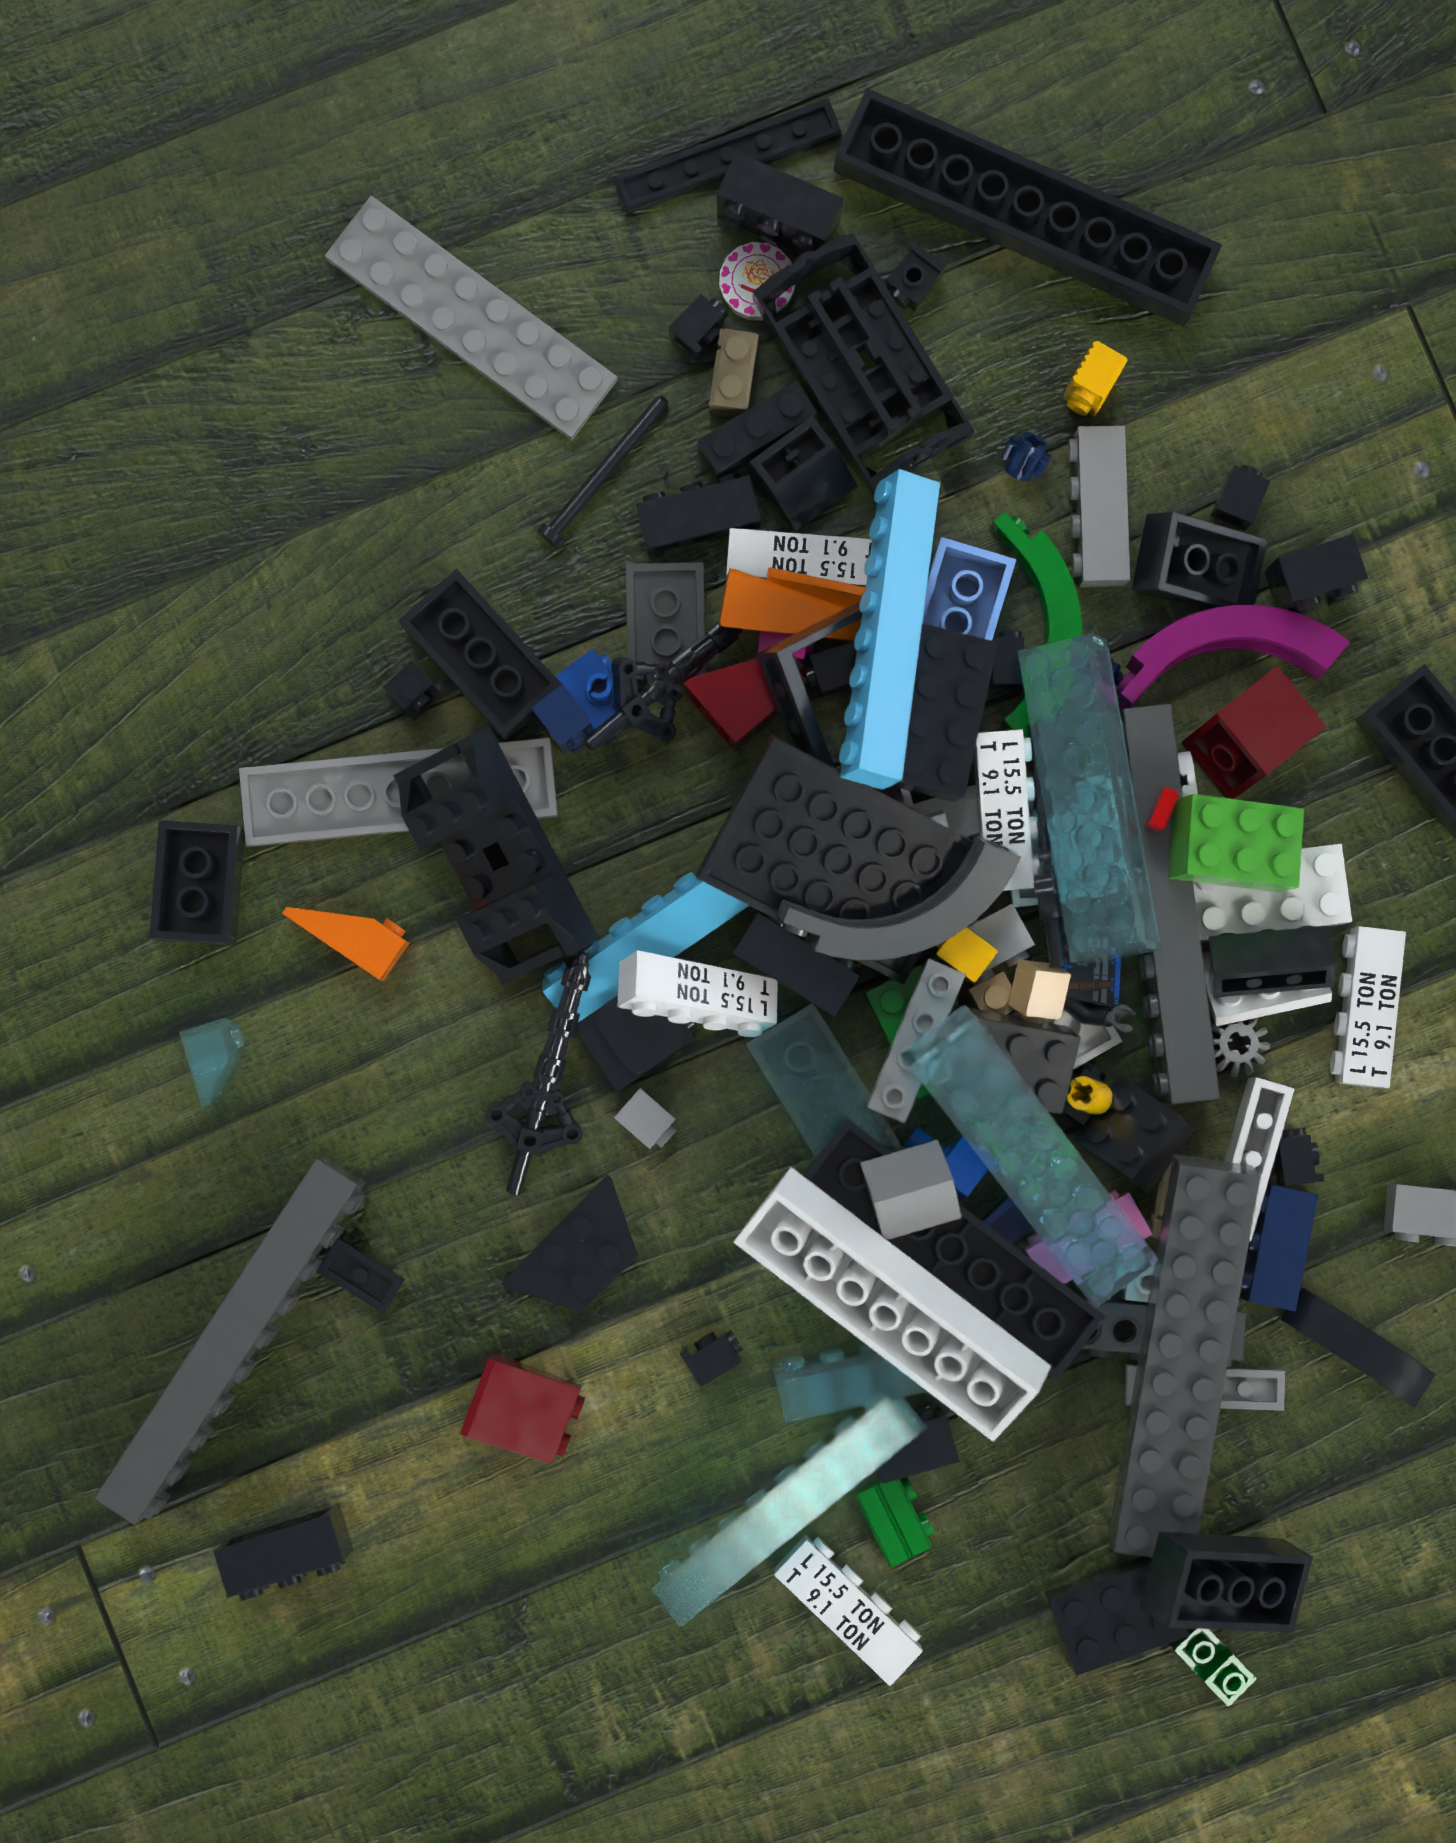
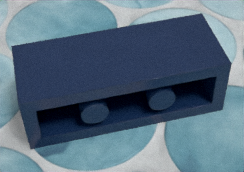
(1279, 1247)

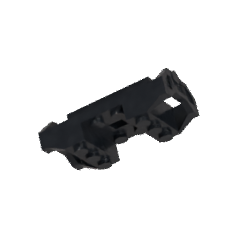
(825, 346)
(497, 856)

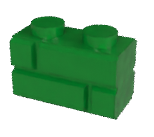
(894, 1520)

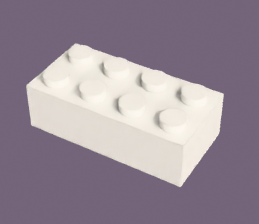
(1317, 902)

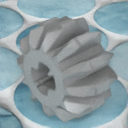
(1249, 1049)

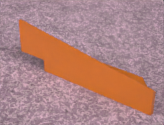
(786, 602)

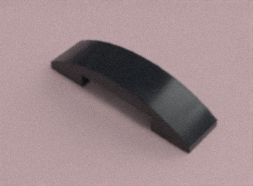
(1359, 1347)

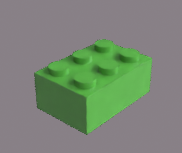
(1236, 843)

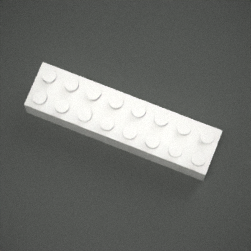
(893, 1305)

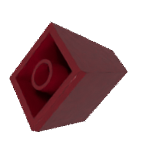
(735, 700)
(1253, 734)
(522, 1409)

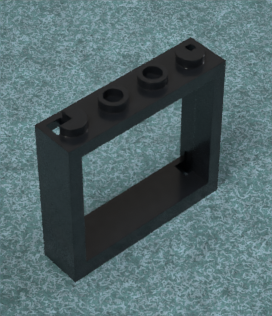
(787, 686)

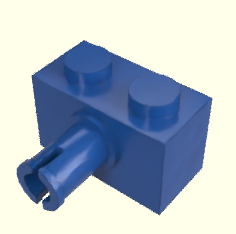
(591, 686)
(961, 1159)

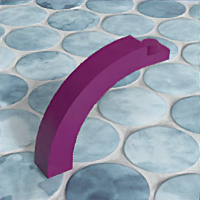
(1235, 627)

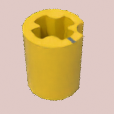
(1089, 1095)

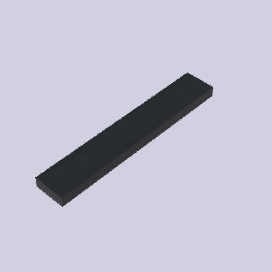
(710, 160)

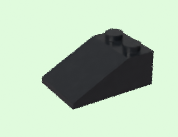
(1197, 562)

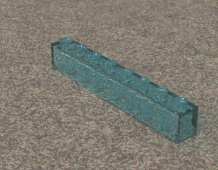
(789, 1507)

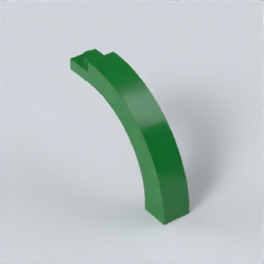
(1052, 585)

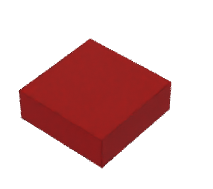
(1161, 809)

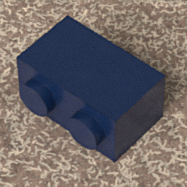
(563, 720)

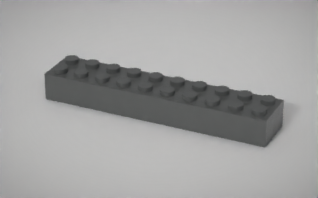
(1175, 974)
(230, 1340)
(1183, 1352)

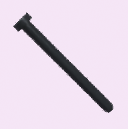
(552, 532)

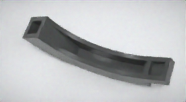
(927, 924)

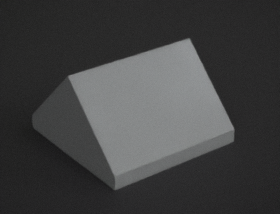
(911, 1189)

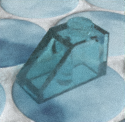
(212, 1057)

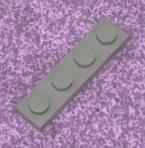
(1242, 1388)

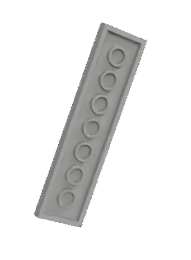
(471, 317)
(362, 795)

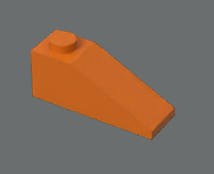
(360, 939)

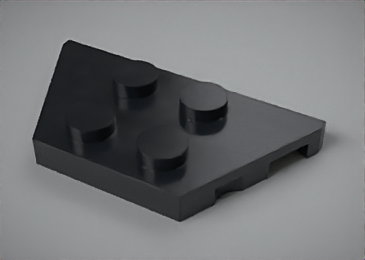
(579, 1254)

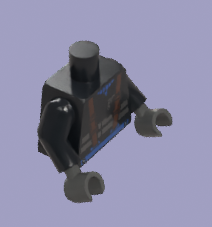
(1094, 991)

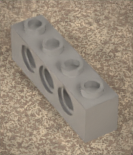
(926, 1009)

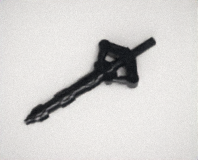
(662, 685)
(1045, 882)
(542, 1095)

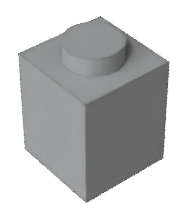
(646, 1120)

